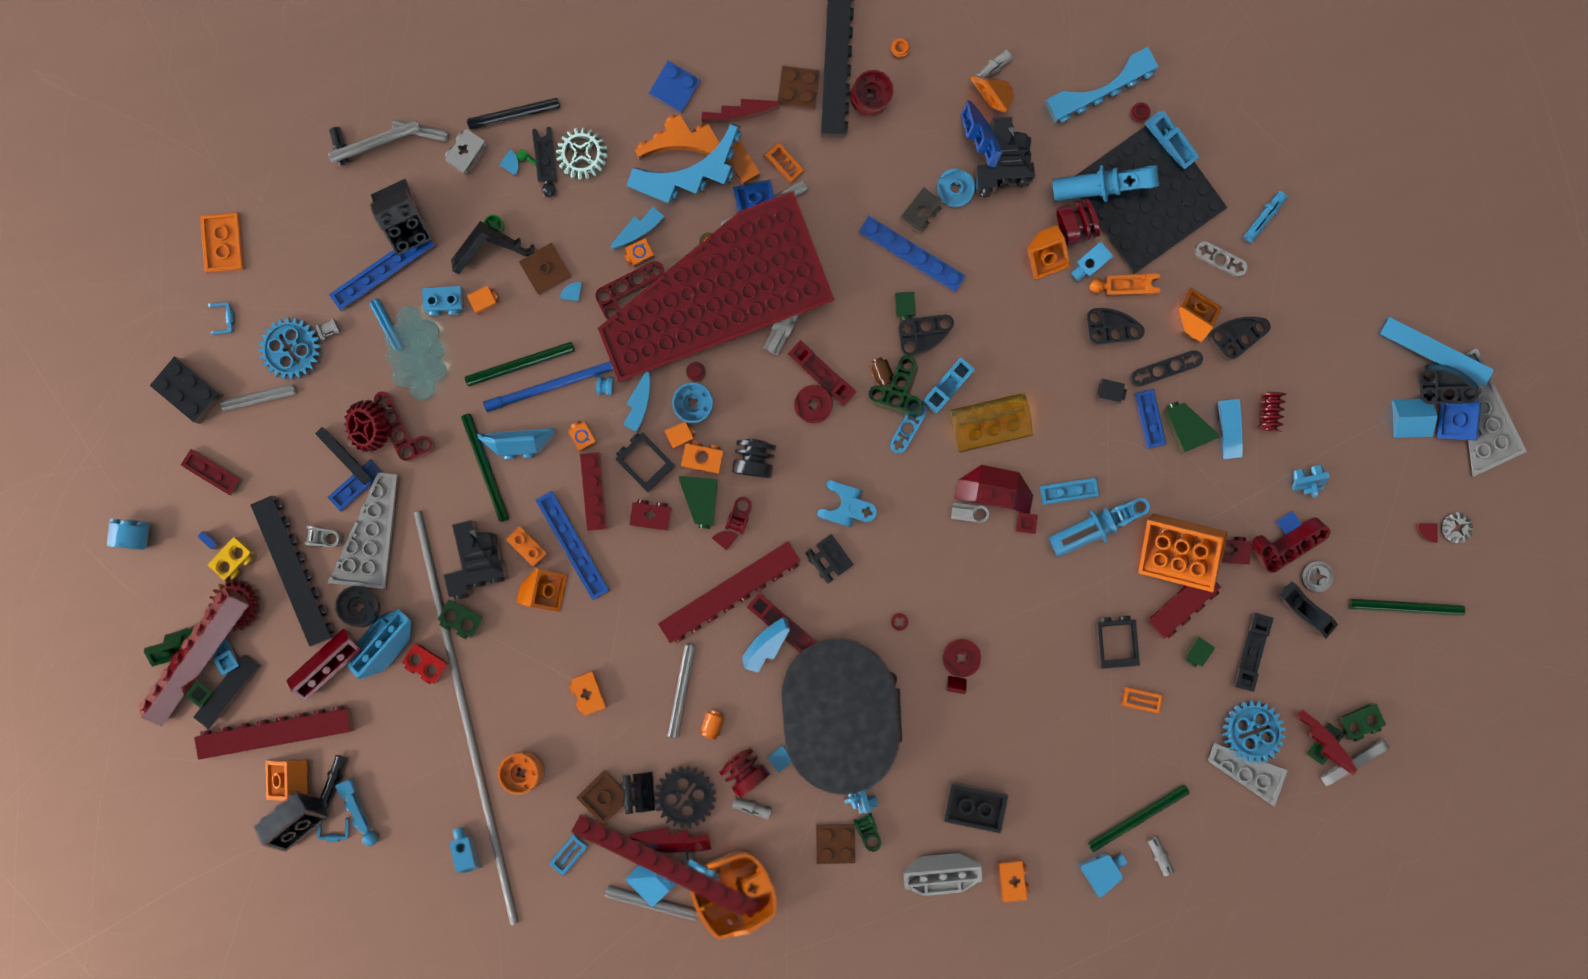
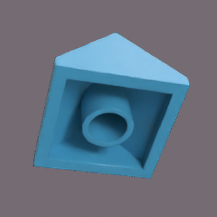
(1413, 418)

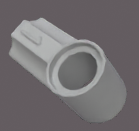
(967, 512)

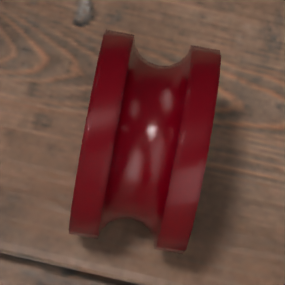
(899, 615)

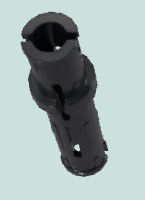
(334, 776)

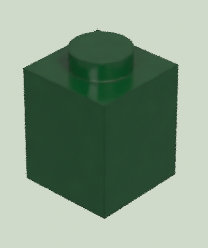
(905, 305)
(1198, 652)
(198, 693)

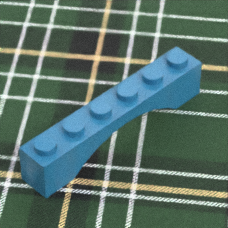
(1067, 103)

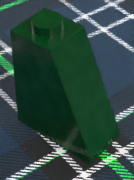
(1188, 427)
(701, 499)

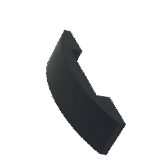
(1252, 652)

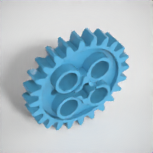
(275, 359)
(1248, 715)

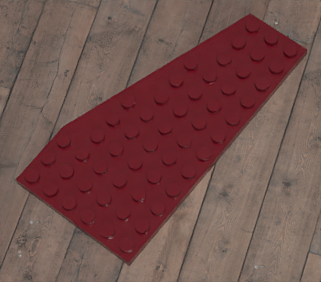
(729, 285)

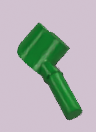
(522, 155)

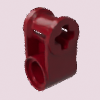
(739, 516)

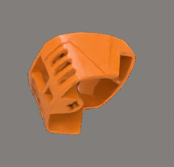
(741, 872)

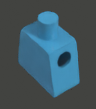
(1098, 254)
(468, 859)
(1103, 872)

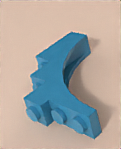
(714, 166)

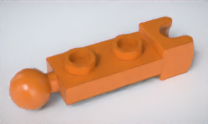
(1126, 284)

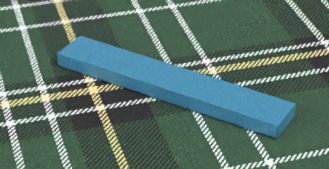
(1436, 351)

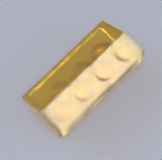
(992, 422)

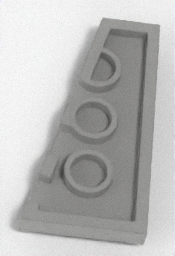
(1259, 778)

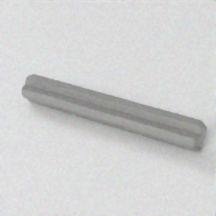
(258, 397)

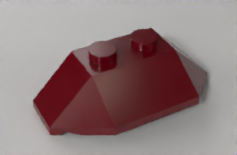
(995, 488)

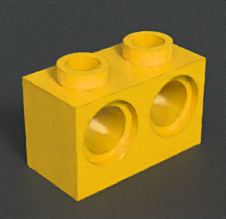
(228, 555)

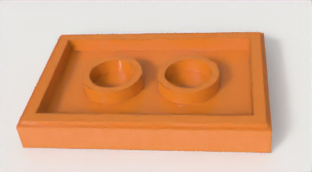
(222, 242)

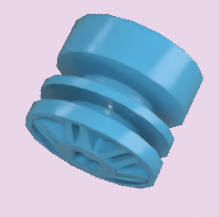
(681, 402)

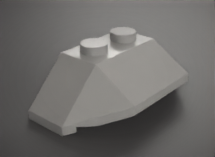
(942, 874)

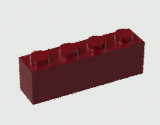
(593, 491)
(1179, 608)
(323, 665)

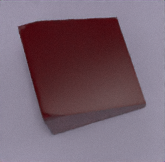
(956, 684)

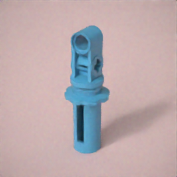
(1104, 183)
(1105, 522)

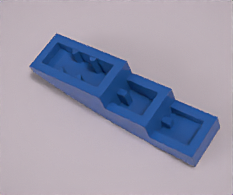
(980, 131)

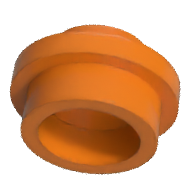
(900, 47)

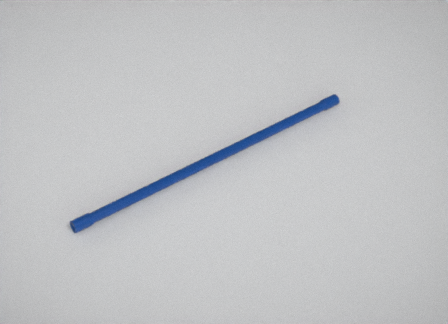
(499, 402)

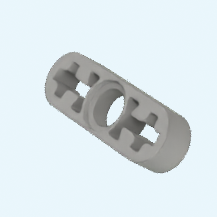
(1231, 270)

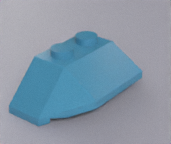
(518, 442)
(381, 644)

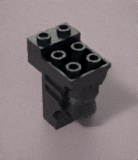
(1013, 165)
(399, 217)
(478, 559)

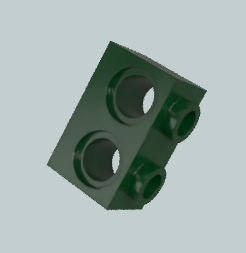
(461, 615)
(1360, 717)

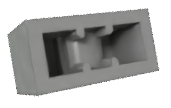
(462, 161)

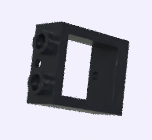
(658, 476)
(1123, 662)

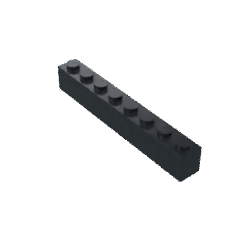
(836, 68)
(292, 570)

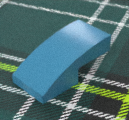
(225, 658)

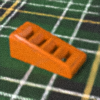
(778, 146)

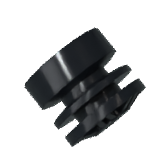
(754, 458)
(349, 599)

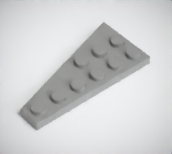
(1497, 435)
(367, 549)

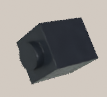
(1111, 391)

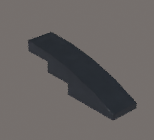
(226, 692)

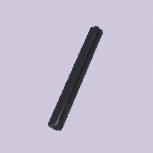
(513, 113)

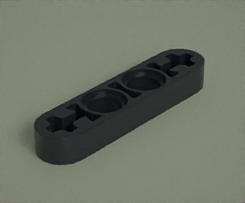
(1166, 367)
(343, 455)

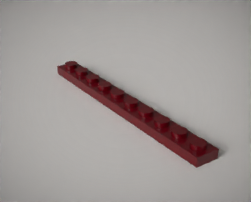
(661, 865)

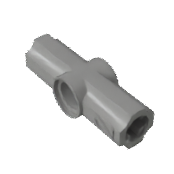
(779, 333)

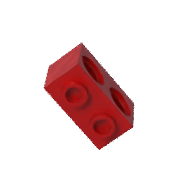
(427, 659)

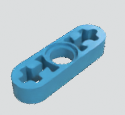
(905, 443)

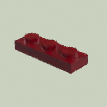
(210, 472)

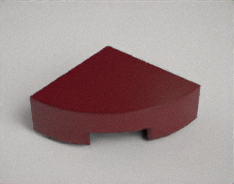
(1428, 531)
(725, 538)

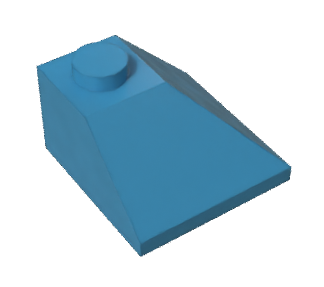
(649, 885)

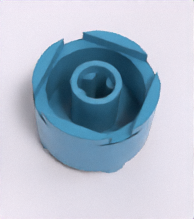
(128, 534)

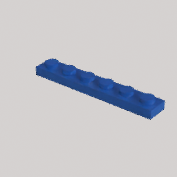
(912, 254)
(376, 274)
(572, 545)

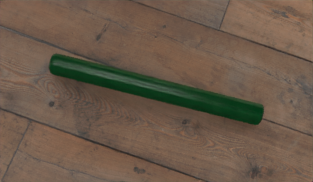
(520, 363)
(485, 468)
(1408, 607)
(1138, 818)

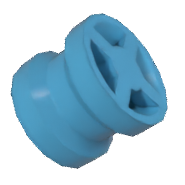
(604, 385)

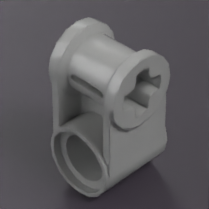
(320, 537)

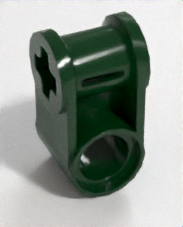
(868, 831)

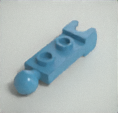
(347, 790)

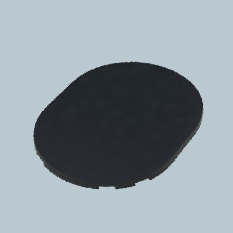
(840, 716)

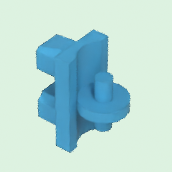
(1310, 484)
(862, 802)

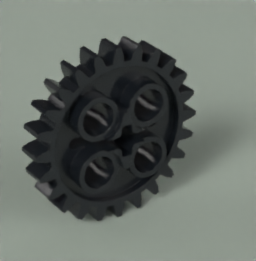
(699, 807)

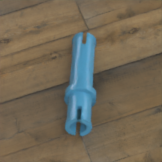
(1270, 210)

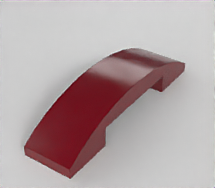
(821, 373)

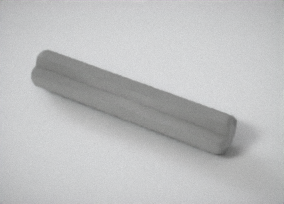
(425, 131)

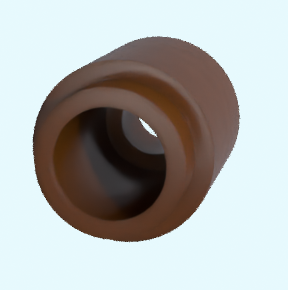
(881, 371)

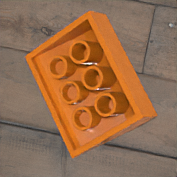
(1182, 552)

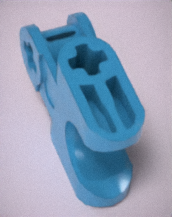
(850, 506)

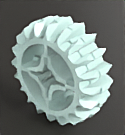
(592, 140)

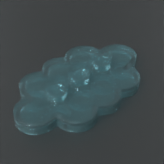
(415, 353)

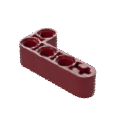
(632, 287)
(399, 424)
(1291, 546)

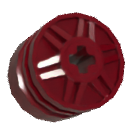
(871, 82)
(1082, 220)
(744, 772)

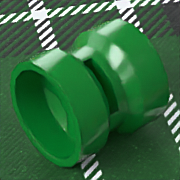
(495, 222)

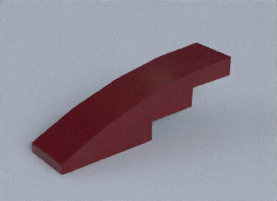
(748, 109)
(1332, 748)
(679, 842)

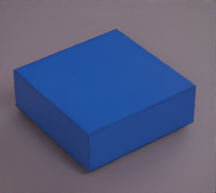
(1288, 522)
(209, 540)

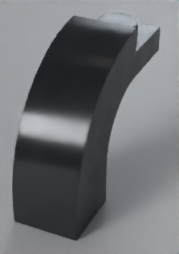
(1307, 611)

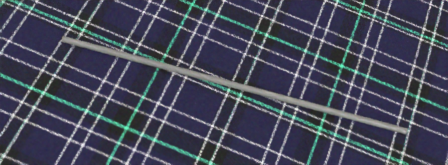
(466, 721)

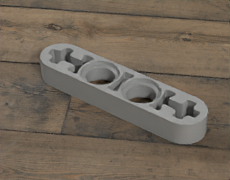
(1358, 759)

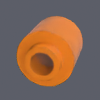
(712, 724)

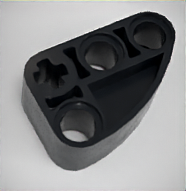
(1111, 320)
(1232, 333)
(923, 340)
(1445, 379)

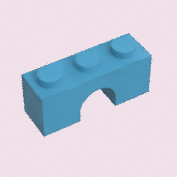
(948, 385)

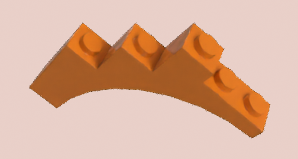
(702, 140)

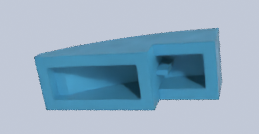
(1172, 139)
(637, 229)
(639, 403)
(1230, 428)
(765, 645)

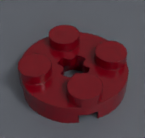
(807, 412)
(972, 659)

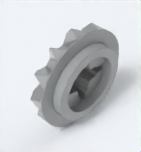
(1449, 525)
(1322, 584)

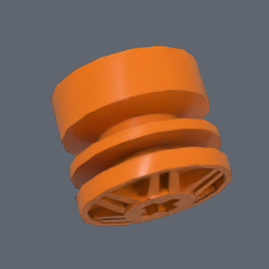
(511, 766)

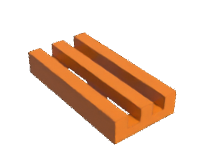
(1126, 696)

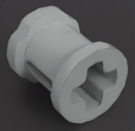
(328, 329)

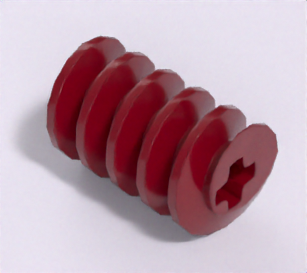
(1271, 411)

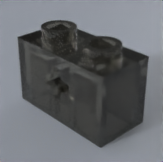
(926, 200)

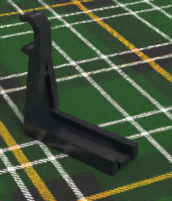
(475, 240)

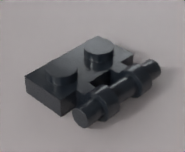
(834, 555)
(643, 793)

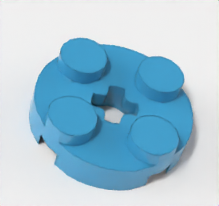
(960, 178)

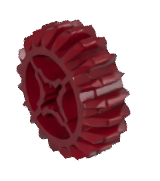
(367, 425)
(251, 609)

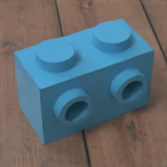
(443, 300)

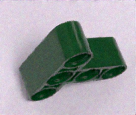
(899, 392)

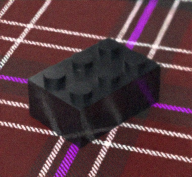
(186, 390)
(975, 807)
(291, 821)

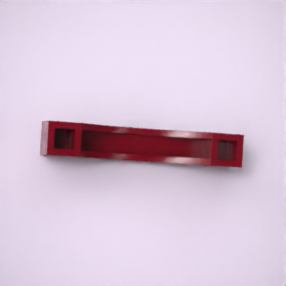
(770, 614)

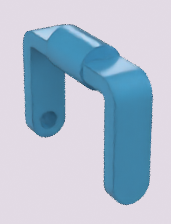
(229, 318)
(334, 837)
(704, 870)

